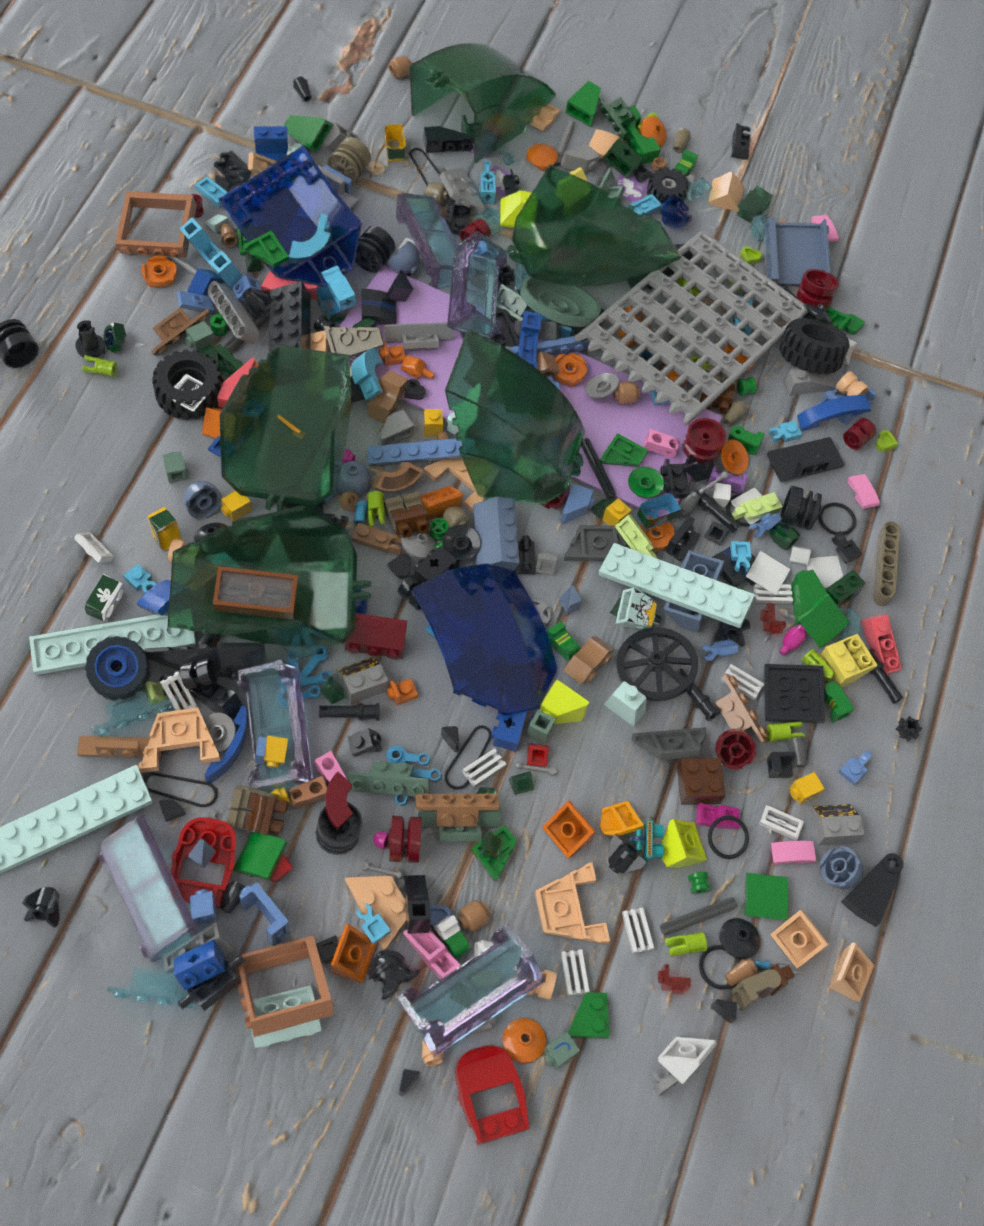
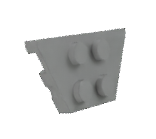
(461, 189)

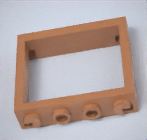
(157, 201)
(294, 1015)

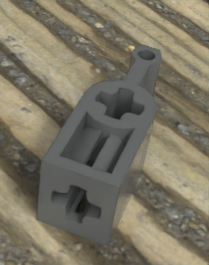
(548, 330)

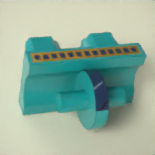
(650, 831)

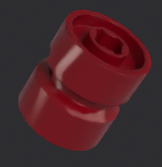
(478, 225)
(859, 434)

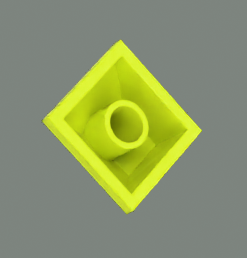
(511, 206)
(564, 704)
(682, 845)

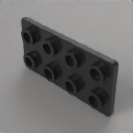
(805, 459)

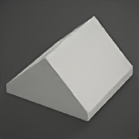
(685, 1056)

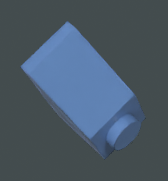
(577, 503)
(203, 907)

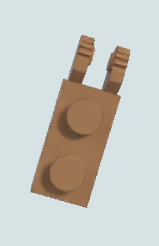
(377, 539)

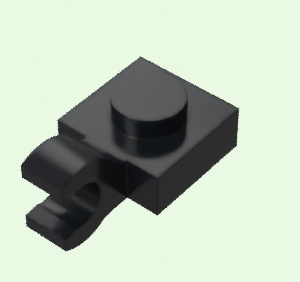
(846, 549)

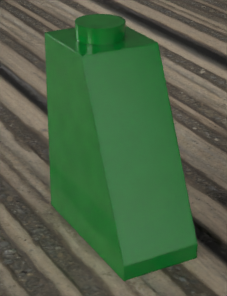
(584, 103)
(308, 130)
(805, 591)

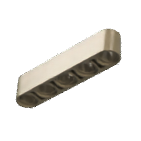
(886, 563)

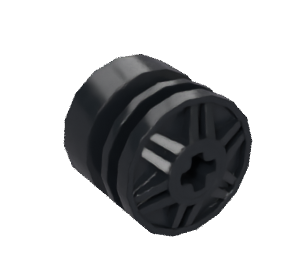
(374, 249)
(16, 344)
(802, 508)
(338, 842)

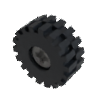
(675, 182)

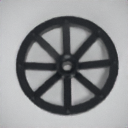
(658, 665)

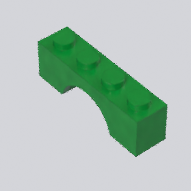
(642, 145)

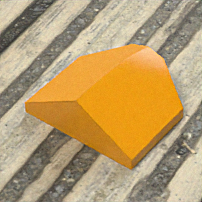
(619, 819)

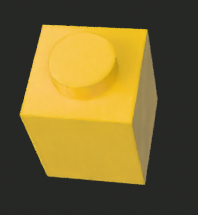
(432, 422)
(235, 506)
(616, 512)
(275, 751)
(806, 788)

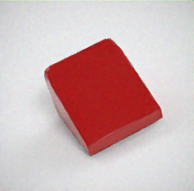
(537, 754)
(282, 869)

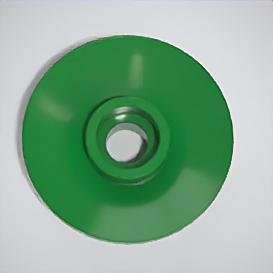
(645, 476)

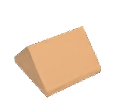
(726, 192)
(799, 939)
(852, 973)

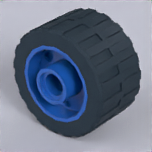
(106, 657)

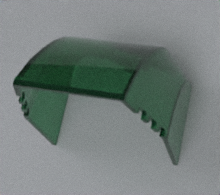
(495, 86)
(583, 237)
(512, 424)
(265, 455)
(276, 542)

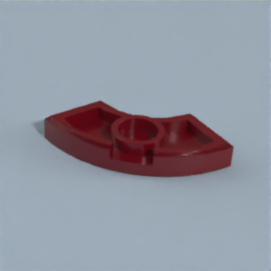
(336, 800)

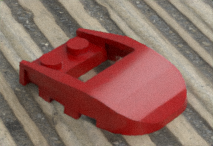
(219, 837)
(483, 1070)

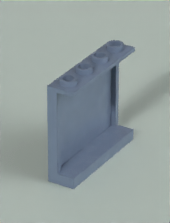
(794, 249)

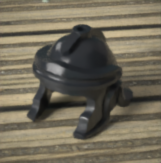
(391, 970)

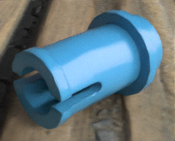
(361, 512)

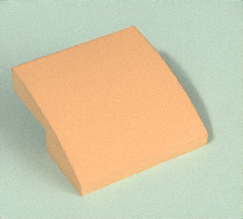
(546, 117)
(602, 142)

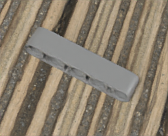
(233, 312)

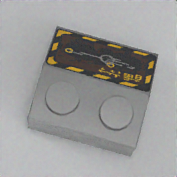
(363, 679)
(837, 824)

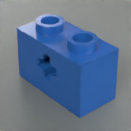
(508, 737)
(199, 964)

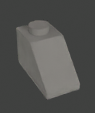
(337, 135)
(580, 157)
(396, 428)

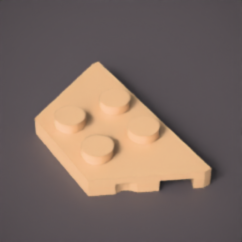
(384, 898)

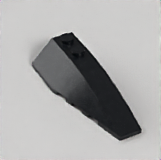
(227, 656)

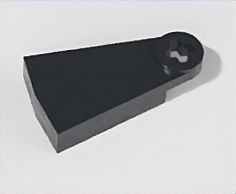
(873, 893)

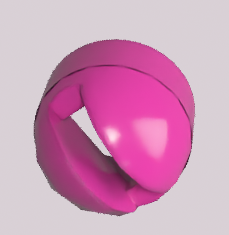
(381, 839)

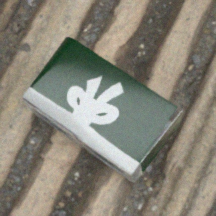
(104, 598)

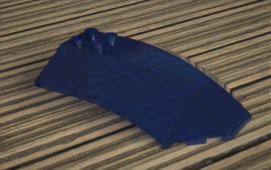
(290, 202)
(489, 636)

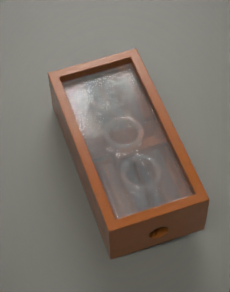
(255, 593)

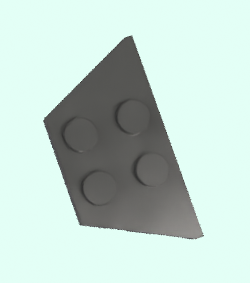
(593, 543)
(672, 743)

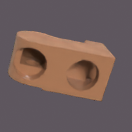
(308, 793)

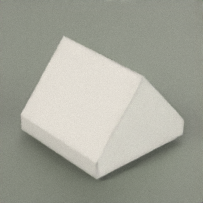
(722, 494)
(800, 555)

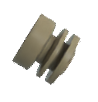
(350, 158)

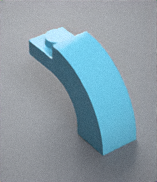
(303, 250)
(364, 373)

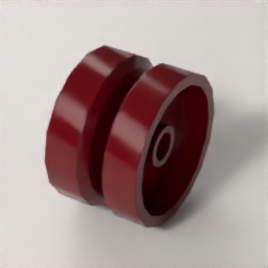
(817, 288)
(704, 440)
(404, 839)

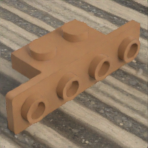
(173, 326)
(737, 712)
(112, 746)
(457, 809)

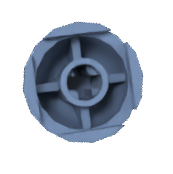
(405, 259)
(354, 478)
(202, 499)
(841, 867)

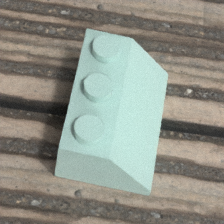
(279, 1002)

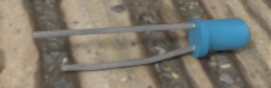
(765, 965)

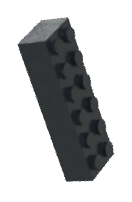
(290, 316)

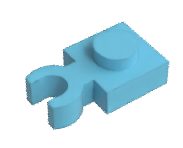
(787, 431)
(741, 553)
(139, 578)
(375, 926)

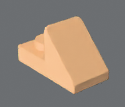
(258, 163)

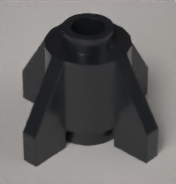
(256, 301)
(732, 632)
(623, 857)
(43, 905)

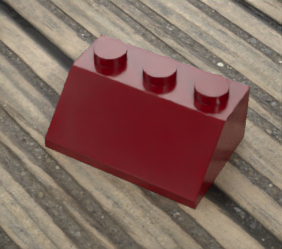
(378, 636)

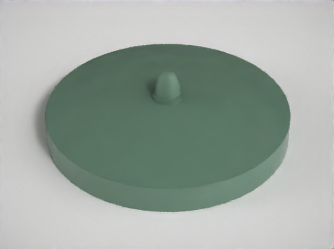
(560, 302)

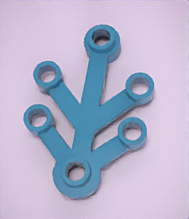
(305, 680)
(418, 773)

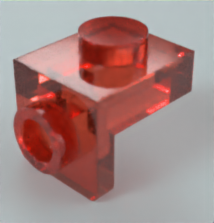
(769, 623)
(677, 985)

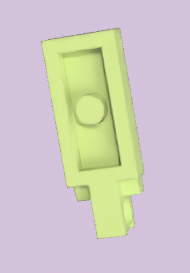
(758, 507)
(635, 536)

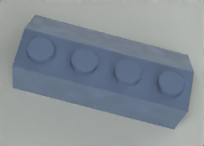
(497, 532)
(704, 566)

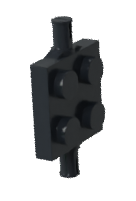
(213, 989)

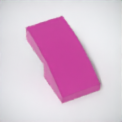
(707, 814)

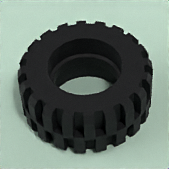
(814, 346)
(172, 371)

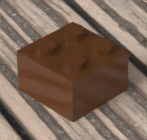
(700, 781)

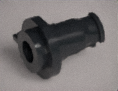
(88, 342)

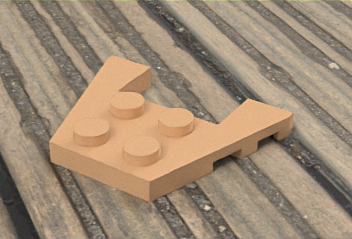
(457, 468)
(177, 731)
(561, 909)

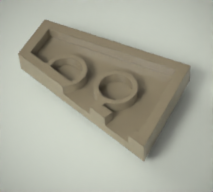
(353, 340)

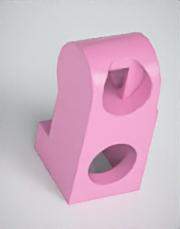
(661, 443)
(328, 766)

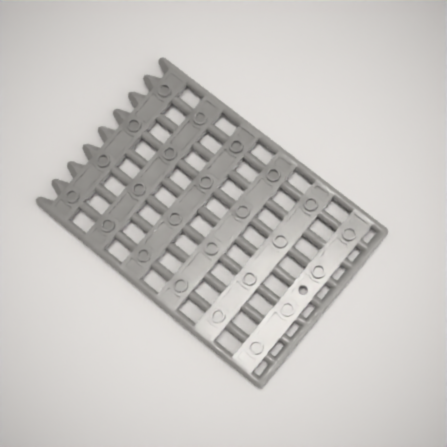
(684, 332)

